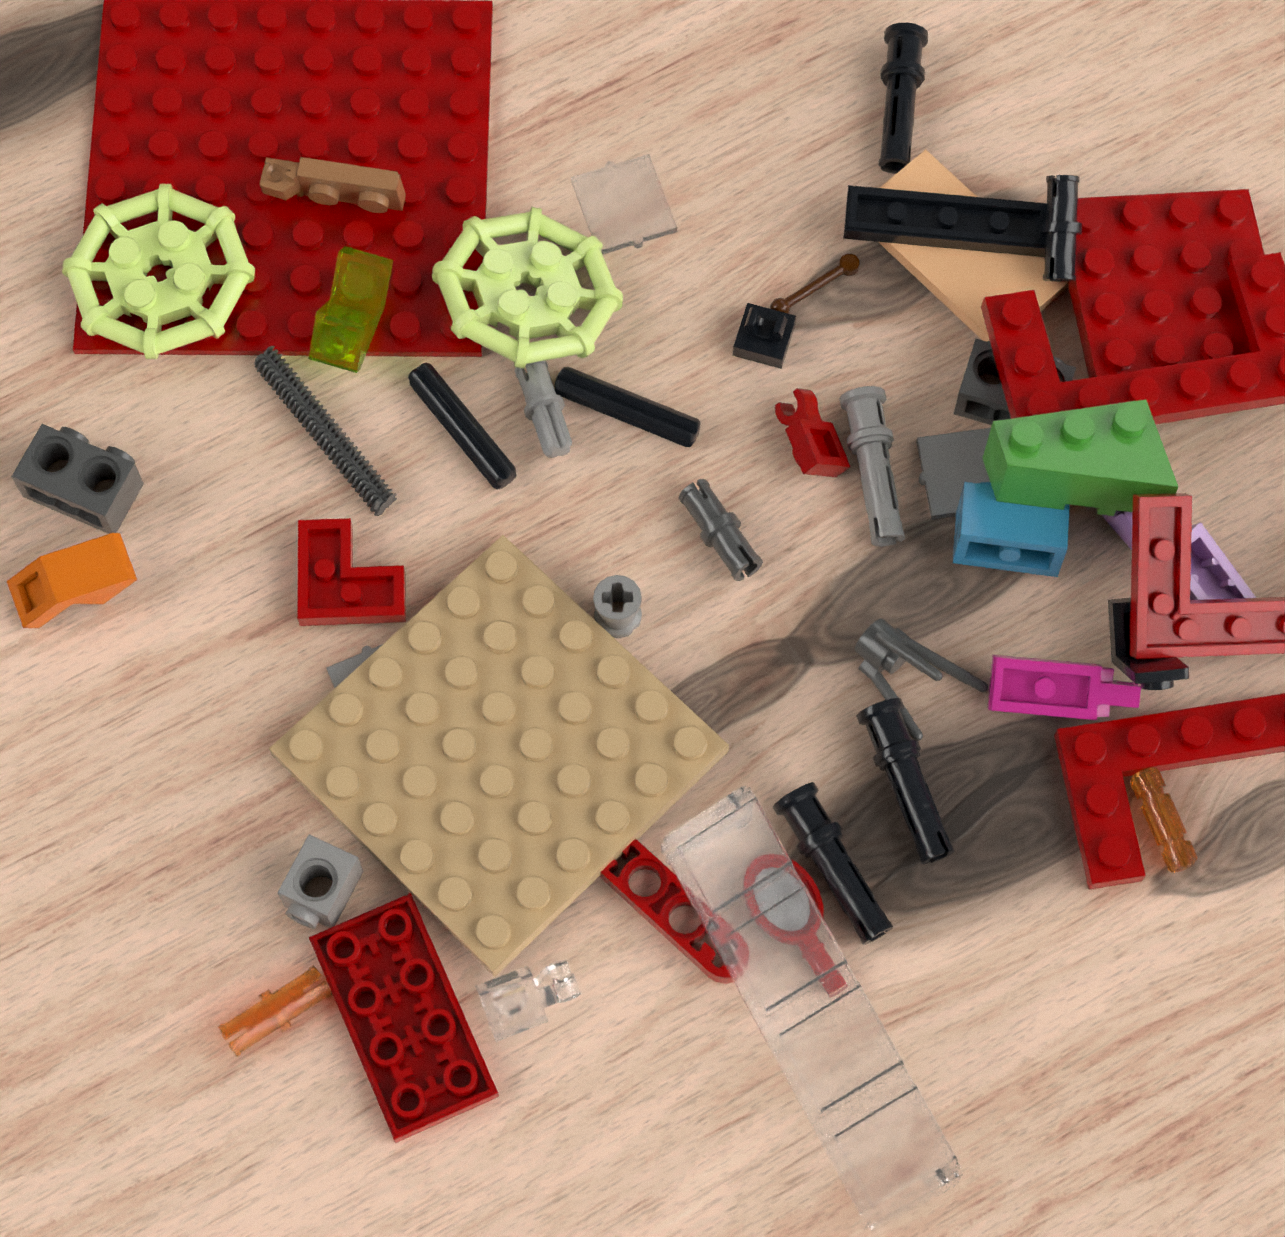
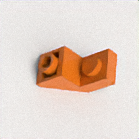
(74, 575)

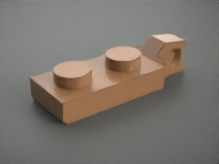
(334, 182)

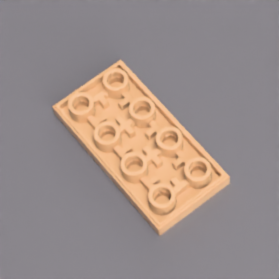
(964, 276)

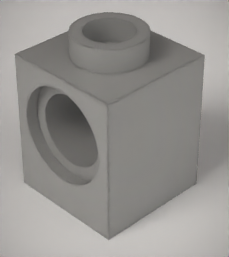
(319, 860)

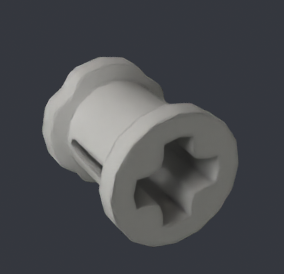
(619, 589)

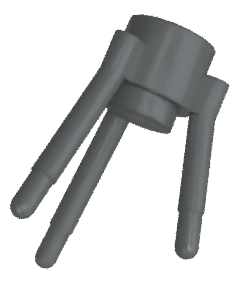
(890, 649)

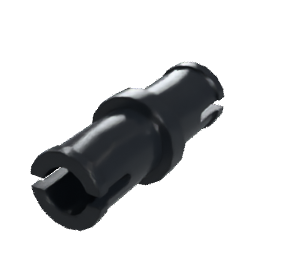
(1061, 228)

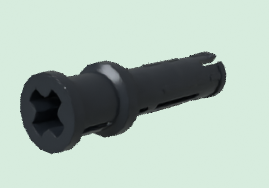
(902, 77)
(898, 757)
(822, 842)

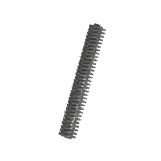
(324, 431)

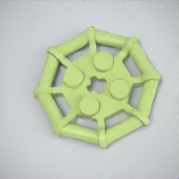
(154, 244)
(531, 263)

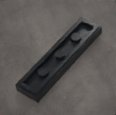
(945, 221)

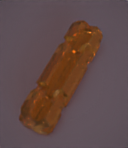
(1163, 820)

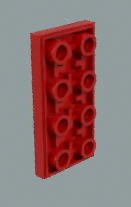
(403, 1017)

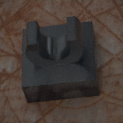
(764, 335)

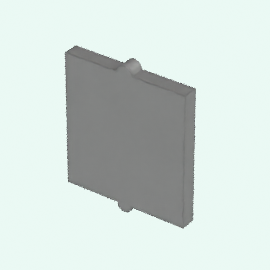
(947, 464)

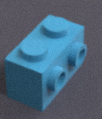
(1008, 533)

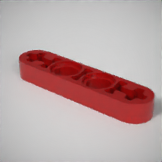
(660, 905)

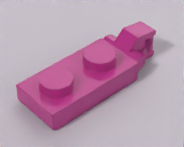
(1057, 688)

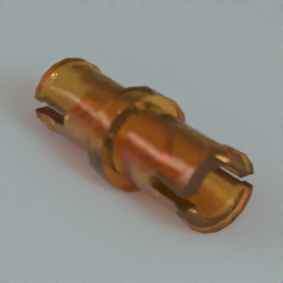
(274, 1010)

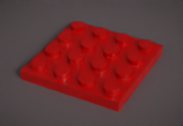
(1158, 280)

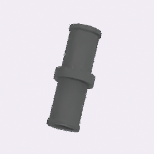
(720, 529)

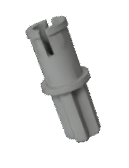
(544, 409)

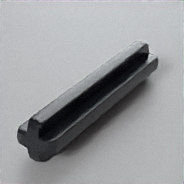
(627, 406)
(462, 426)

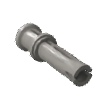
(871, 443)

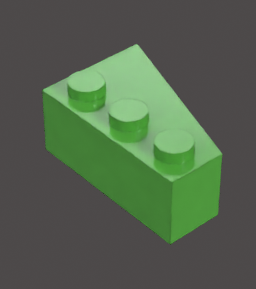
(1079, 458)

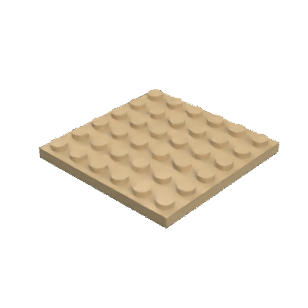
(499, 753)

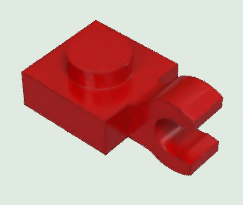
(813, 440)

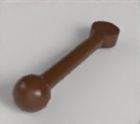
(847, 266)

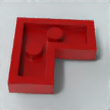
(335, 590)

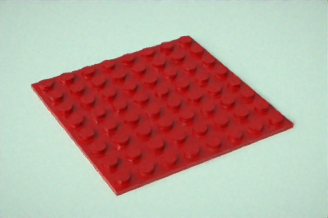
(220, 85)

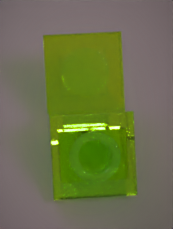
(352, 314)

